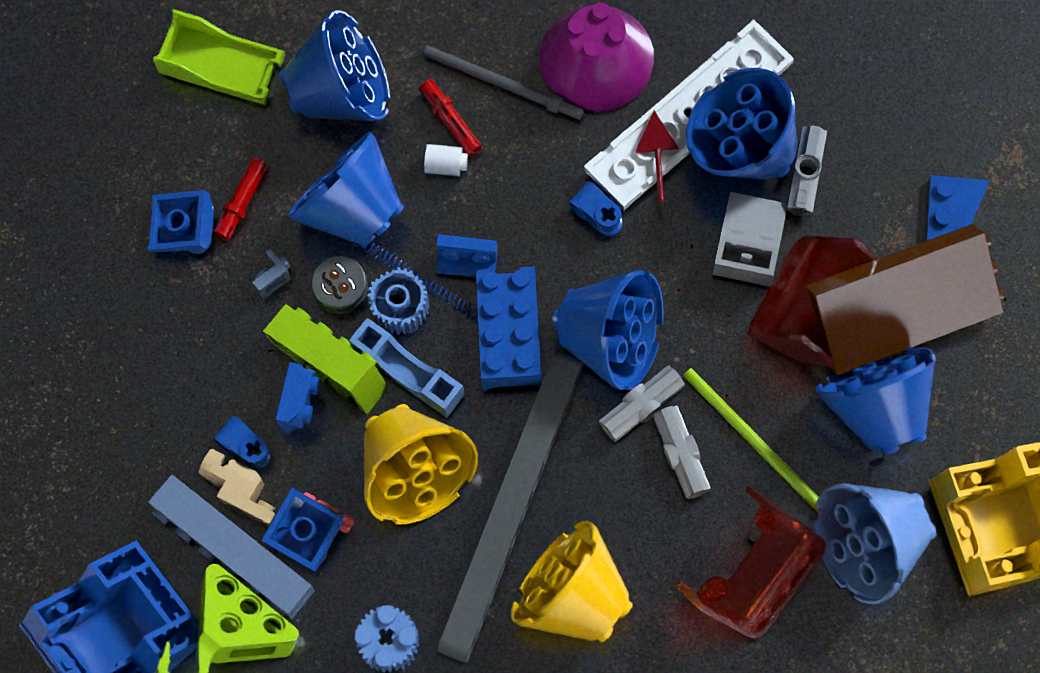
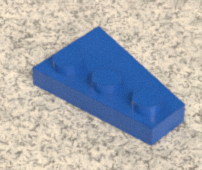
(952, 203)

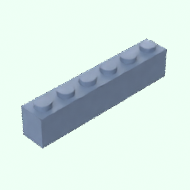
(230, 546)

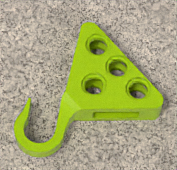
(248, 631)

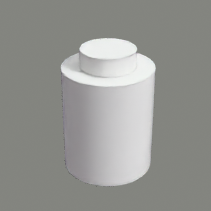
(445, 160)

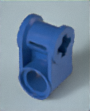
(594, 206)
(241, 441)

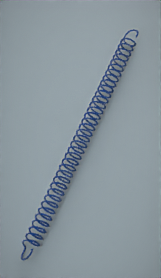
(423, 276)

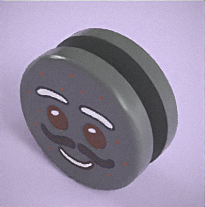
(339, 284)

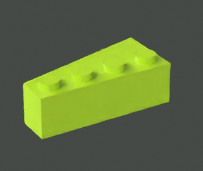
(330, 358)

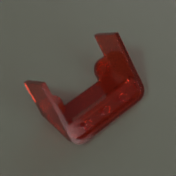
(786, 313)
(765, 576)

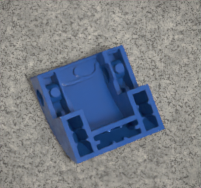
(113, 619)

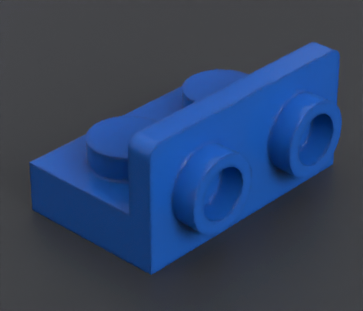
(465, 255)

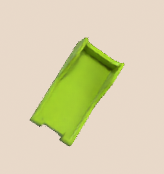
(217, 60)

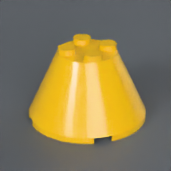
(414, 465)
(573, 588)

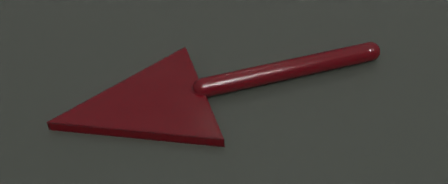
(657, 139)

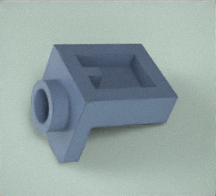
(272, 278)

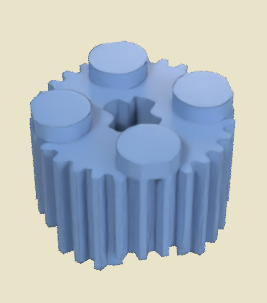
(398, 317)
(377, 624)

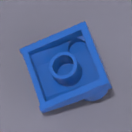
(181, 222)
(296, 398)
(303, 529)

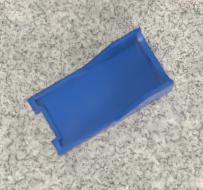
(508, 328)

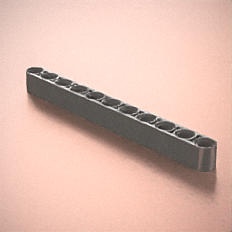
(510, 507)

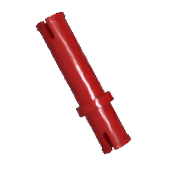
(431, 92)
(238, 203)

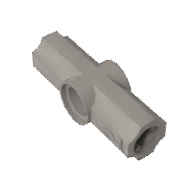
(805, 186)
(642, 403)
(681, 452)

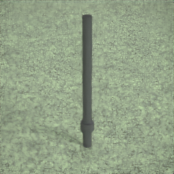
(554, 103)

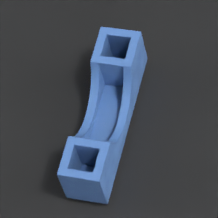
(393, 360)

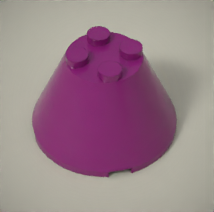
(596, 58)

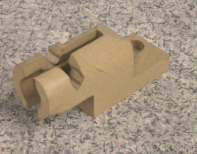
(239, 486)

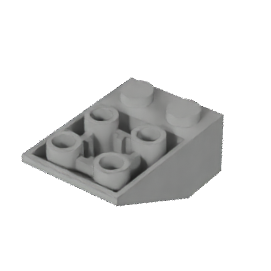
(750, 239)

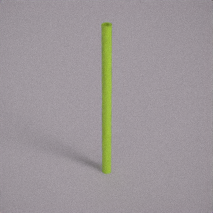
(752, 438)

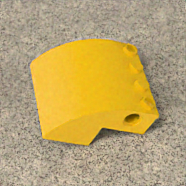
(993, 518)

